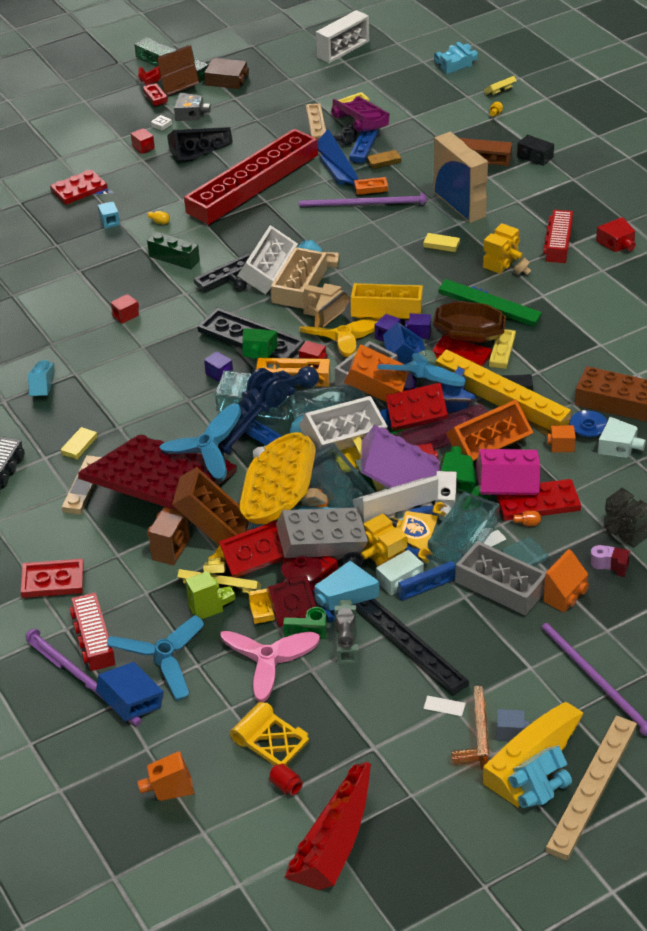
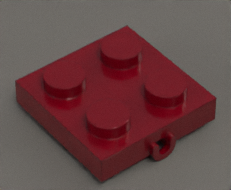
(291, 598)

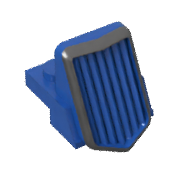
(456, 397)

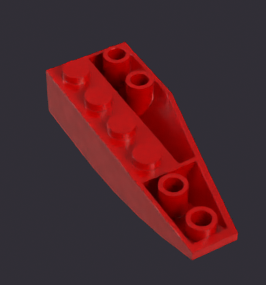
(333, 834)

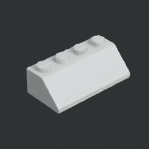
(398, 498)

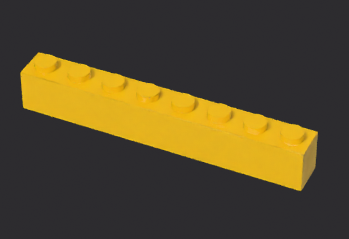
(502, 391)

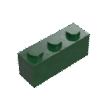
(173, 250)

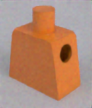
(168, 778)

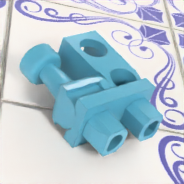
(456, 58)
(533, 778)

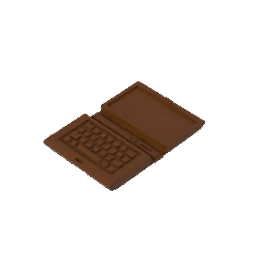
(178, 70)

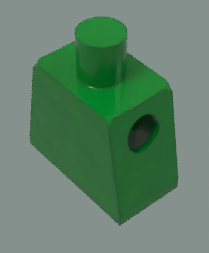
(259, 343)
(463, 466)

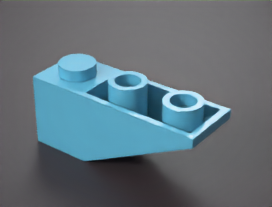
(40, 378)

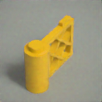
(257, 723)

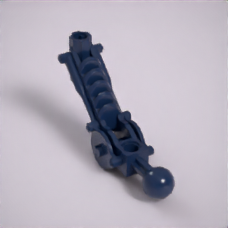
(266, 391)

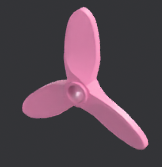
(270, 655)

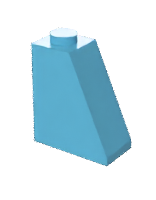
(346, 584)

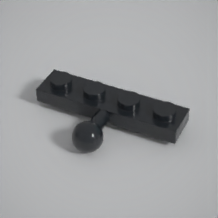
(222, 274)

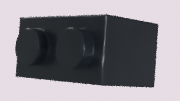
(535, 150)

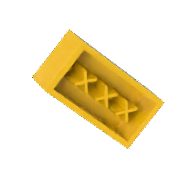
(383, 299)

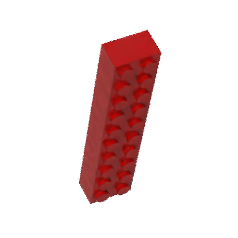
(250, 176)

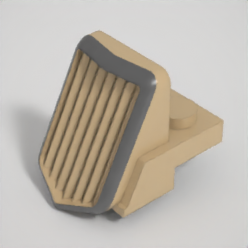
(324, 303)

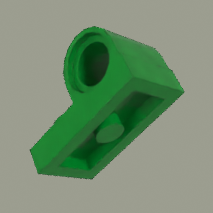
(314, 622)

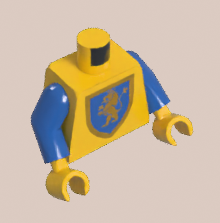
(419, 527)

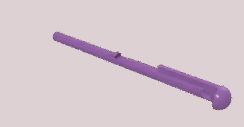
(362, 201)
(33, 638)
(627, 708)

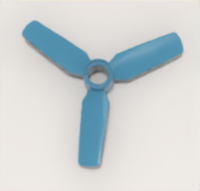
(163, 653)

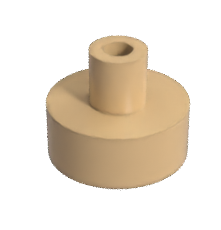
(522, 267)

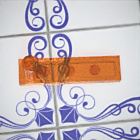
(482, 752)

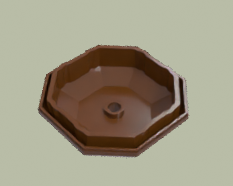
(469, 321)

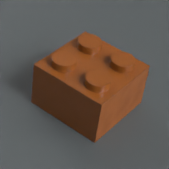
(168, 536)

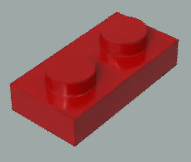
(155, 94)

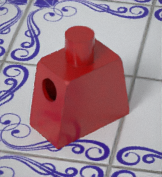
(616, 235)

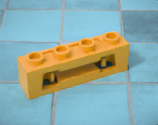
(293, 365)

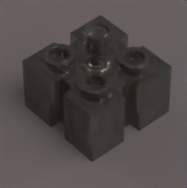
(626, 517)

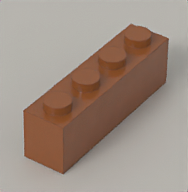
(493, 151)

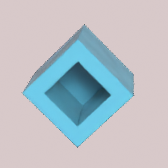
(108, 215)

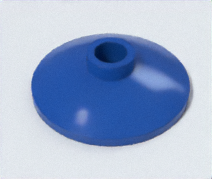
(588, 423)

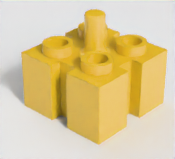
(501, 248)
(383, 540)

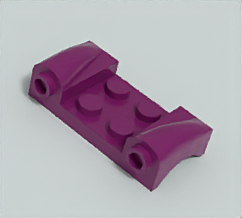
(366, 115)

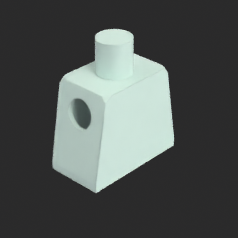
(619, 439)

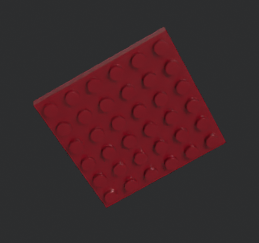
(146, 471)

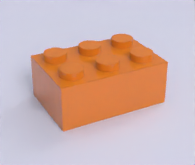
(373, 381)

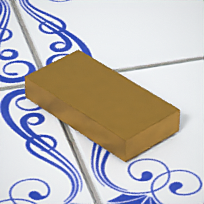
(383, 159)

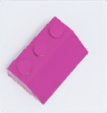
(508, 472)

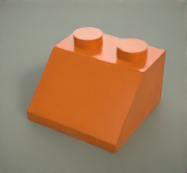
(565, 582)

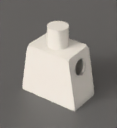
(448, 481)

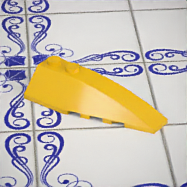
(547, 731)

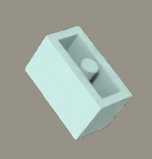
(398, 569)

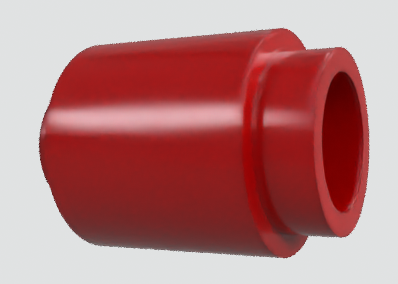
(285, 779)

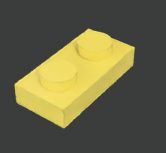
(496, 87)
(214, 565)

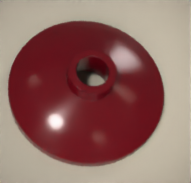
(302, 566)

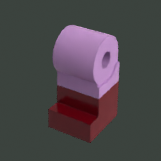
(610, 558)

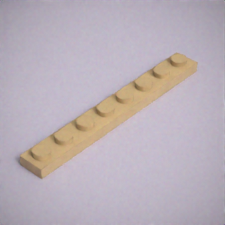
(591, 788)

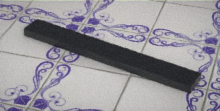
(412, 646)

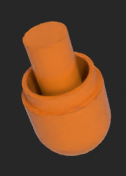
(528, 518)

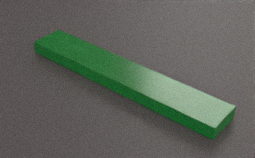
(508, 308)

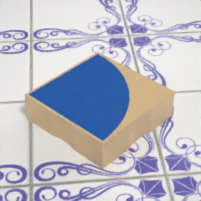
(460, 176)

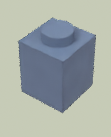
(510, 724)

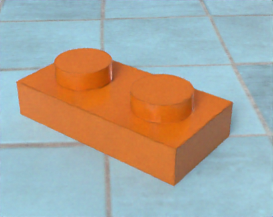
(372, 185)

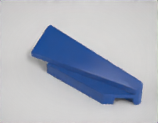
(335, 160)

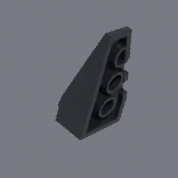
(194, 143)

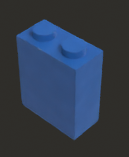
(129, 691)

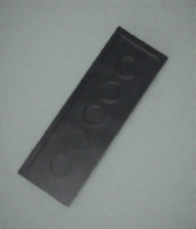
(229, 328)

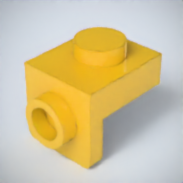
(260, 606)

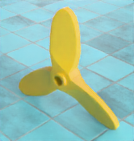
(345, 334)

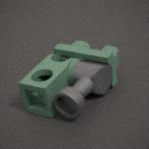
(345, 632)

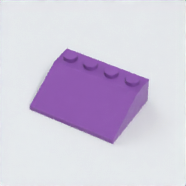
(394, 460)

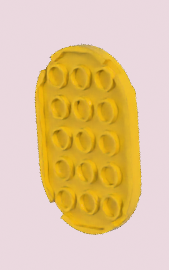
(277, 478)

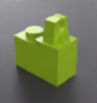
(205, 596)

